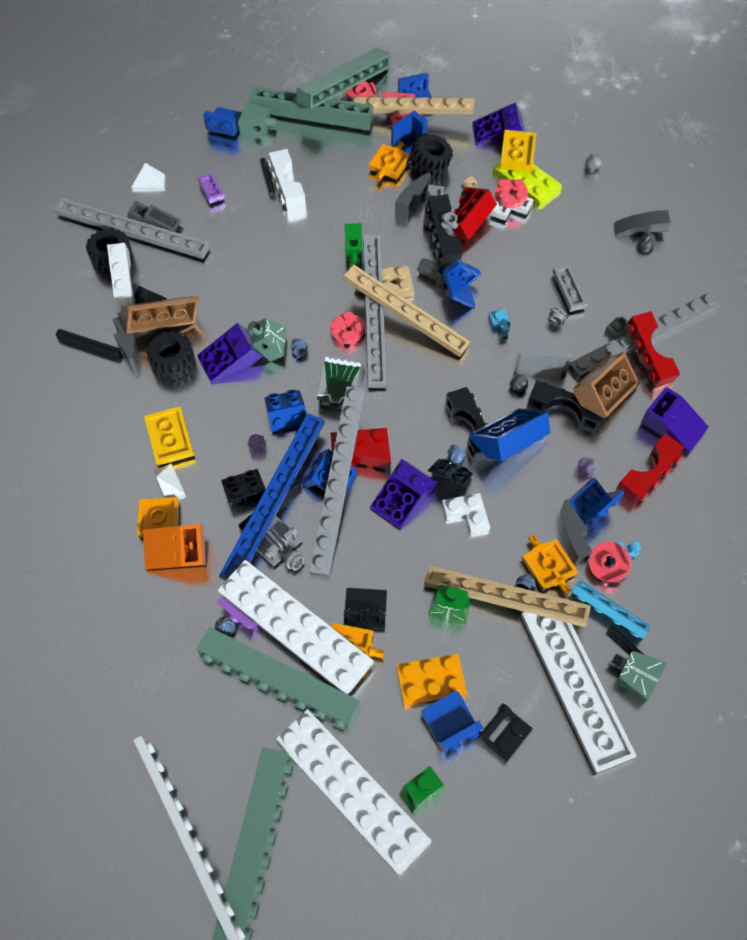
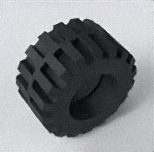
(431, 155)
(98, 250)
(172, 366)

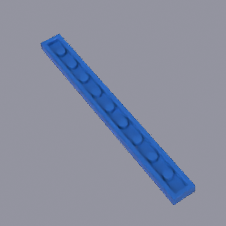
(273, 495)

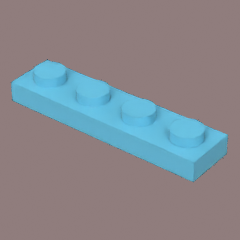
(616, 613)

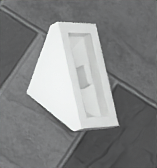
(148, 178)
(169, 481)

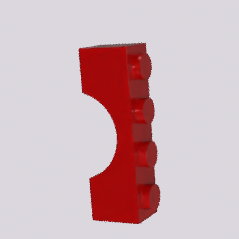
(659, 368)
(637, 483)

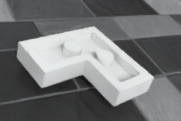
(502, 212)
(470, 507)

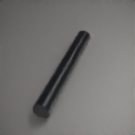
(268, 179)
(623, 640)

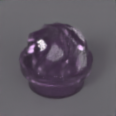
(256, 443)
(587, 466)

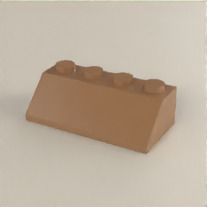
(159, 314)
(606, 385)

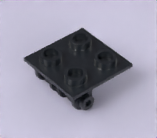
(444, 469)
(243, 486)
(365, 608)

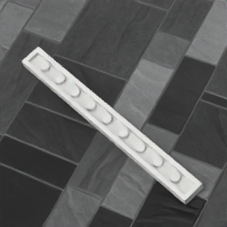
(192, 846)

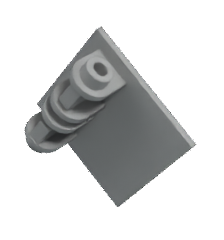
(278, 541)

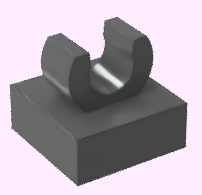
(617, 327)

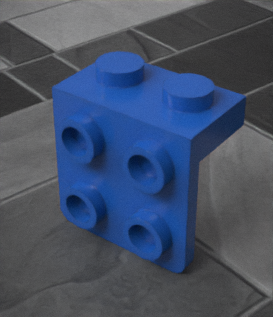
(415, 85)
(222, 121)
(408, 128)
(457, 278)
(285, 410)
(320, 469)
(593, 500)
(451, 722)

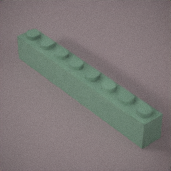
(343, 78)
(330, 112)
(279, 678)
(254, 838)

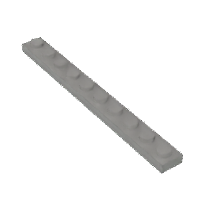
(132, 228)
(374, 316)
(667, 323)
(337, 482)

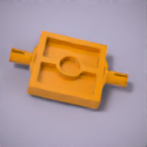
(389, 161)
(549, 564)
(360, 638)

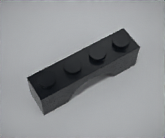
(448, 247)
(546, 397)
(462, 405)

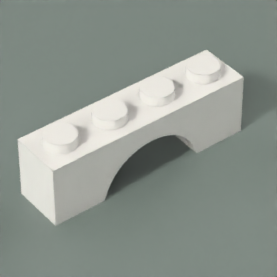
(291, 192)
(120, 275)

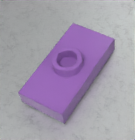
(210, 188)
(236, 615)

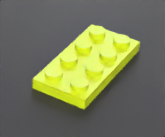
(538, 183)

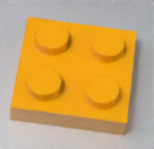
(157, 513)

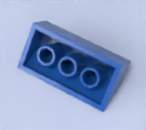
(511, 433)

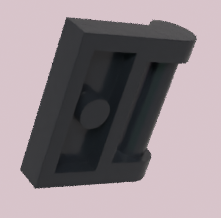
(509, 738)

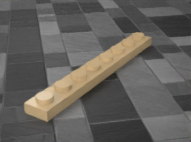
(405, 105)
(406, 310)
(510, 596)

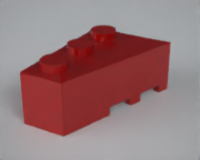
(472, 211)
(370, 448)

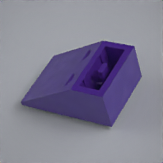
(491, 127)
(229, 353)
(675, 417)
(403, 493)

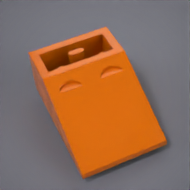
(174, 546)

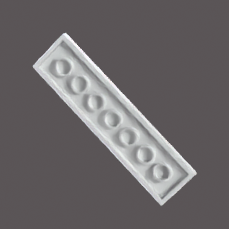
(296, 627)
(580, 692)
(353, 792)

